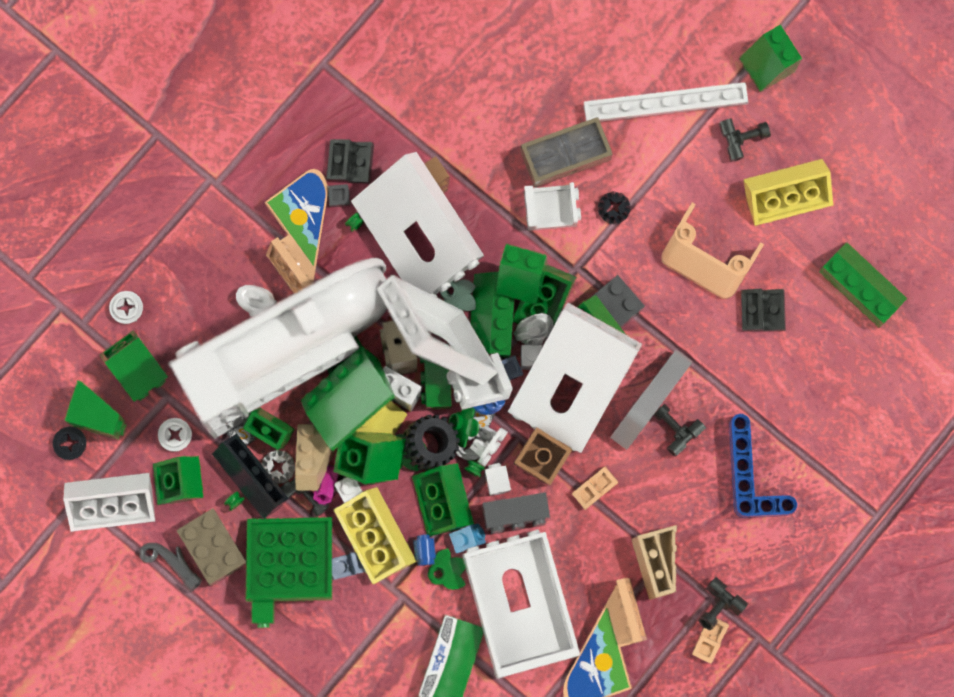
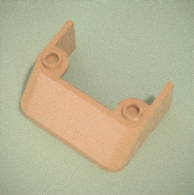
(701, 267)

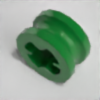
(354, 222)
(474, 468)
(234, 501)

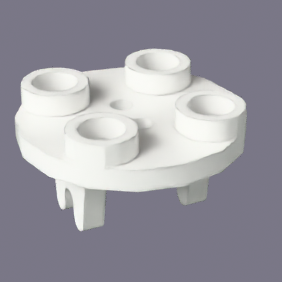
(491, 444)

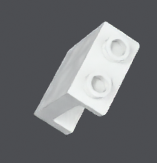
(551, 207)
(405, 390)
(473, 394)

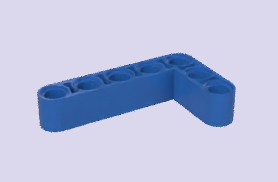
(748, 477)

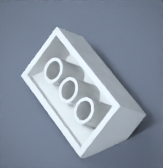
(109, 502)

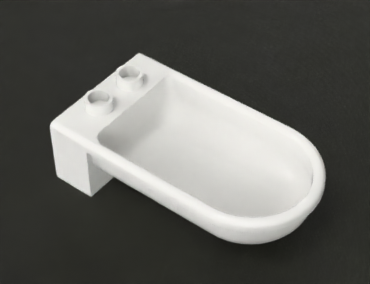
(274, 352)

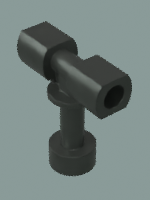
(736, 138)
(683, 434)
(289, 489)
(723, 600)

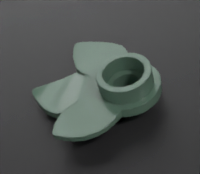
(461, 296)

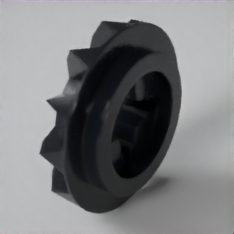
(612, 216)
(62, 437)

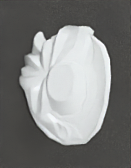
(254, 299)
(534, 329)

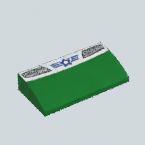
(452, 659)

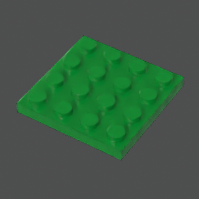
(289, 559)

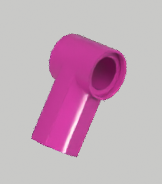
(325, 491)

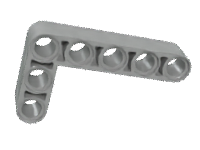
(651, 399)

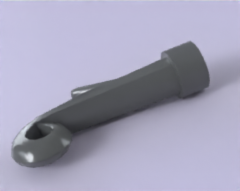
(177, 563)

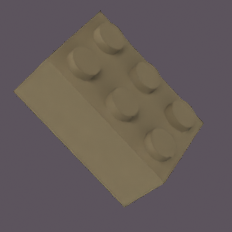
(212, 547)

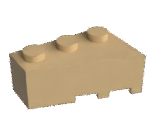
(311, 458)

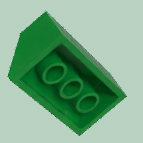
(863, 285)
(492, 316)

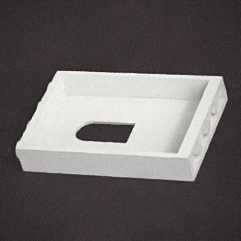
(411, 195)
(421, 312)
(589, 354)
(530, 635)

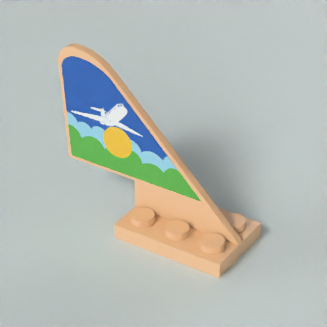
(301, 214)
(601, 665)

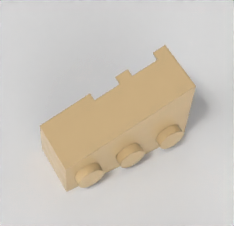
(657, 561)

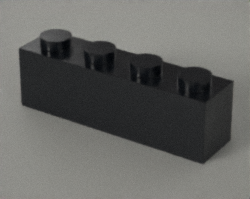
(250, 476)

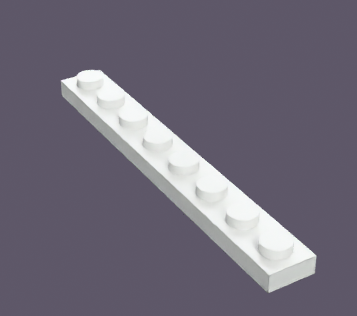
(666, 102)

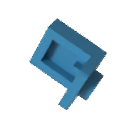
(467, 538)

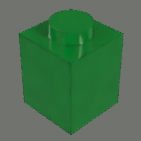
(263, 613)

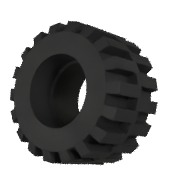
(441, 431)

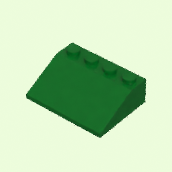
(348, 397)

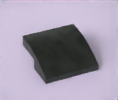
(350, 161)
(763, 310)

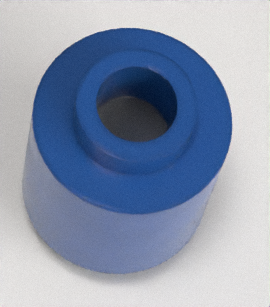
(424, 550)

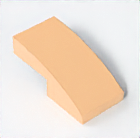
(595, 487)
(710, 641)

